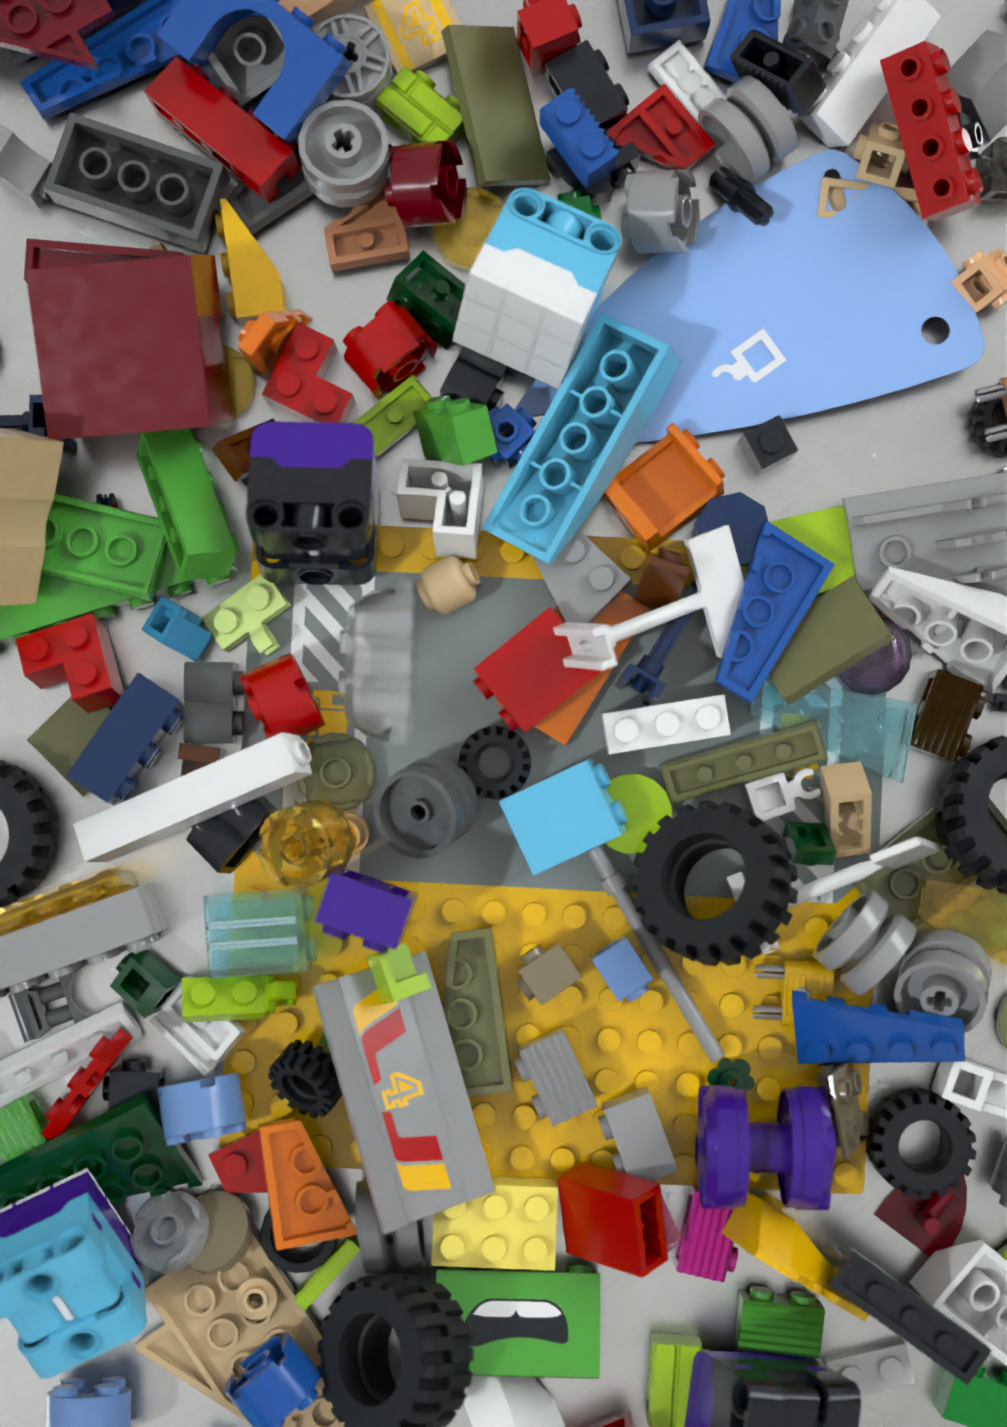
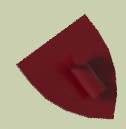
(926, 1222)

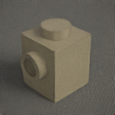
(546, 972)

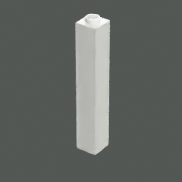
(194, 797)

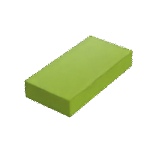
(325, 1274)

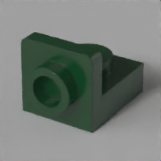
(809, 843)

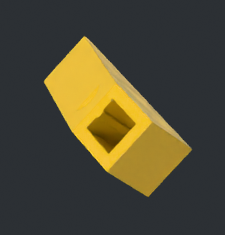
(253, 276)

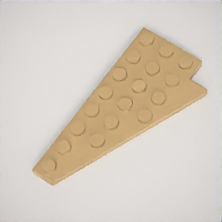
(209, 1337)

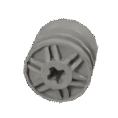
(373, 62)

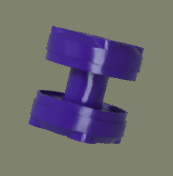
(795, 1147)

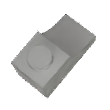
(22, 168)

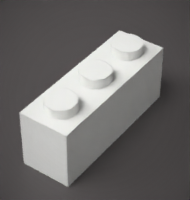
(665, 724)

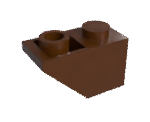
(662, 578)

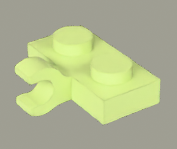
(247, 615)

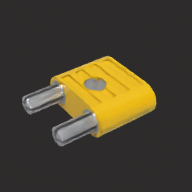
(796, 976)

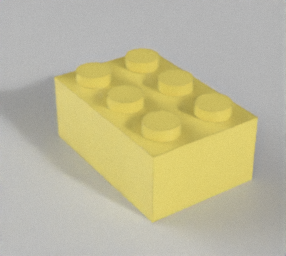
(500, 1229)

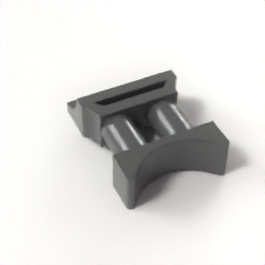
(31, 1011)

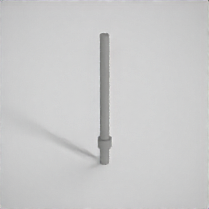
(615, 885)

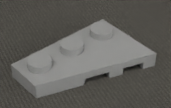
(583, 580)

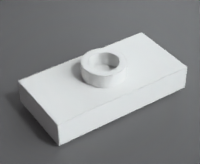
(685, 78)

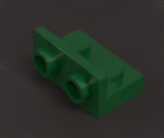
(429, 296)

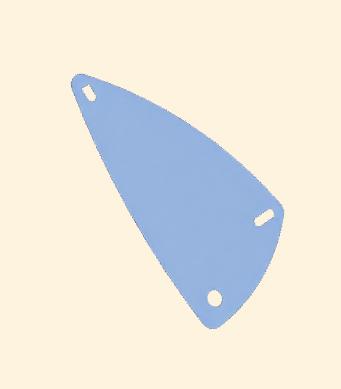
(830, 292)

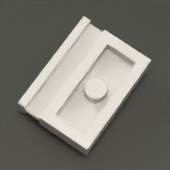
(199, 1042)

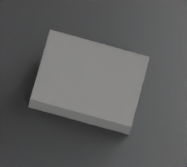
(249, 57)
(982, 82)

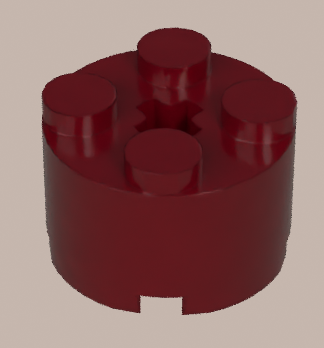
(426, 183)

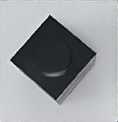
(767, 445)

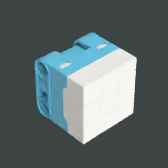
(536, 285)

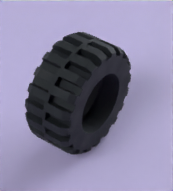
(967, 817)
(29, 833)
(673, 854)
(431, 1347)

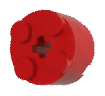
(388, 349)
(282, 698)

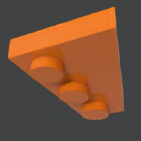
(266, 338)
(299, 1189)

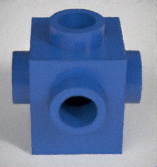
(513, 447)

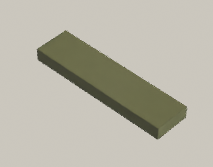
(743, 761)

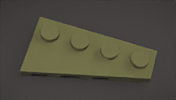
(476, 1012)

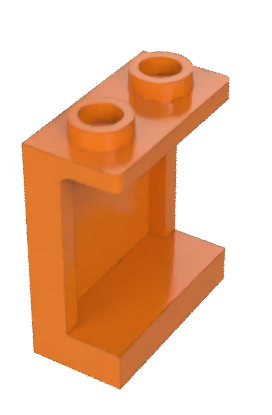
(664, 487)

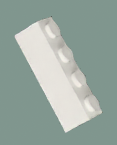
(856, 76)

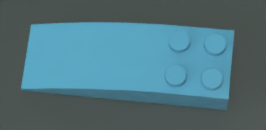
(583, 438)

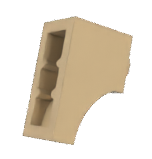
(847, 807)

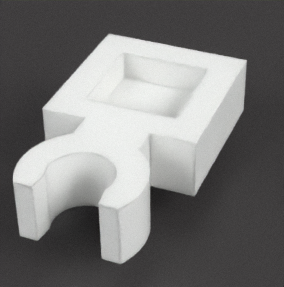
(742, 367)
(775, 795)

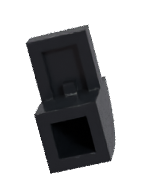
(601, 192)

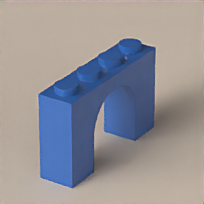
(310, 66)

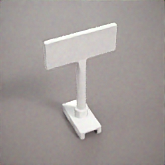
(718, 593)
(891, 857)

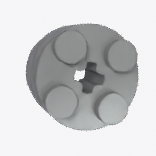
(660, 211)

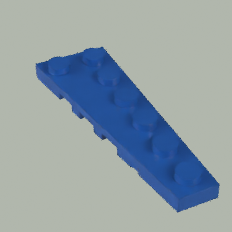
(121, 52)

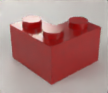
(299, 382)
(74, 653)

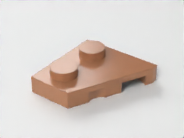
(366, 236)

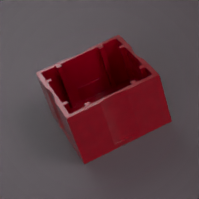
(130, 346)

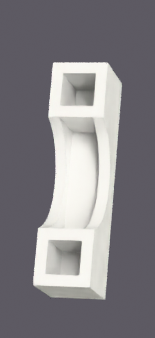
(972, 1086)

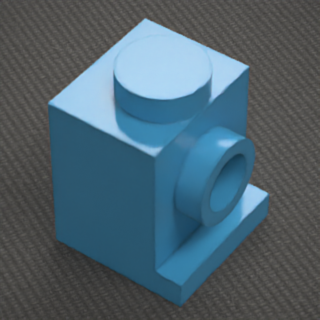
(177, 628)

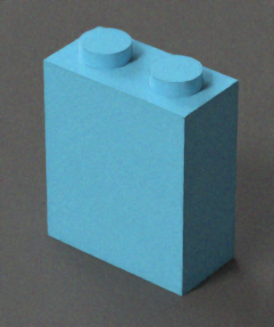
(564, 815)

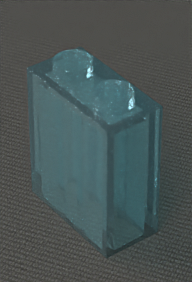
(259, 932)

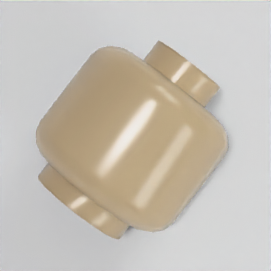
(448, 584)

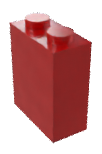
(530, 673)
(613, 1219)

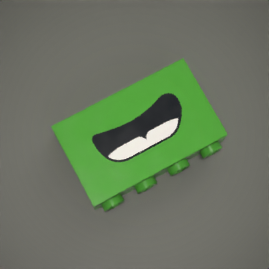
(529, 1320)

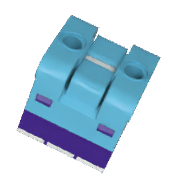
(68, 1275)

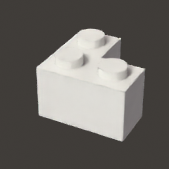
(447, 495)

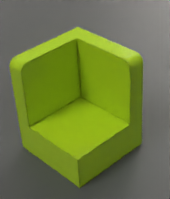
(396, 974)

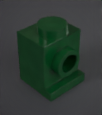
(144, 982)

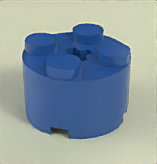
(274, 1382)

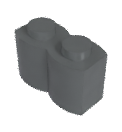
(211, 702)

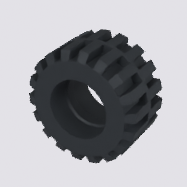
(949, 1160)

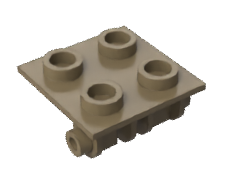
(848, 1120)

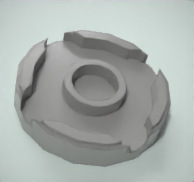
(169, 1232)

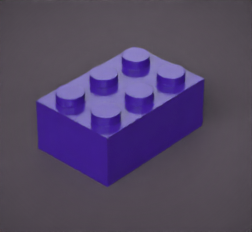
(365, 909)

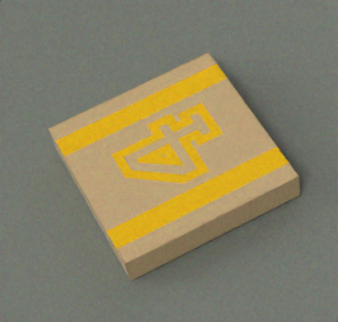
(413, 30)

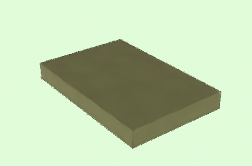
(829, 639)

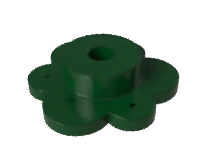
(727, 1069)

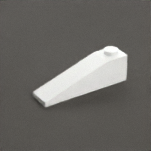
(951, 620)
(970, 1289)
(511, 1403)

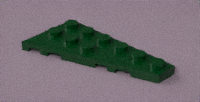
(119, 1148)

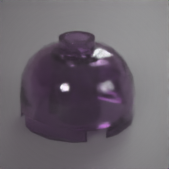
(882, 668)

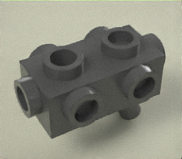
(816, 28)

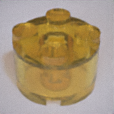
(305, 843)

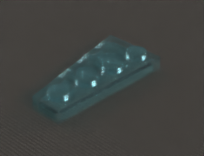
(850, 723)

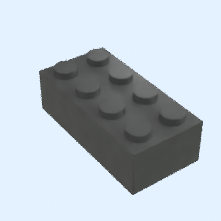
(137, 182)

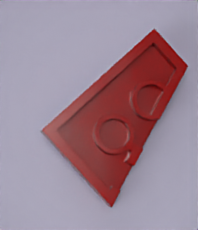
(85, 1083)

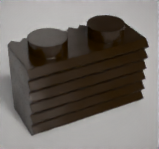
(945, 716)

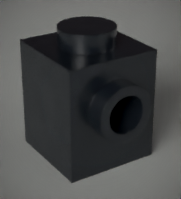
(131, 1080)

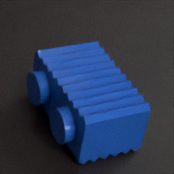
(578, 138)

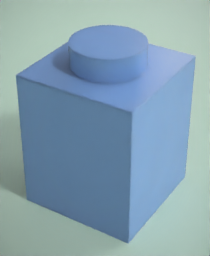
(622, 969)

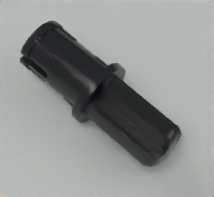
(741, 197)

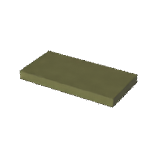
(495, 105)
(904, 885)

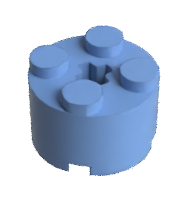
(202, 1109)
(89, 1405)

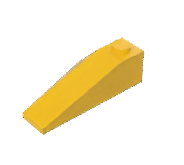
(784, 1246)

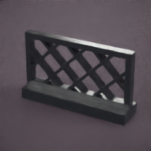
(905, 1313)

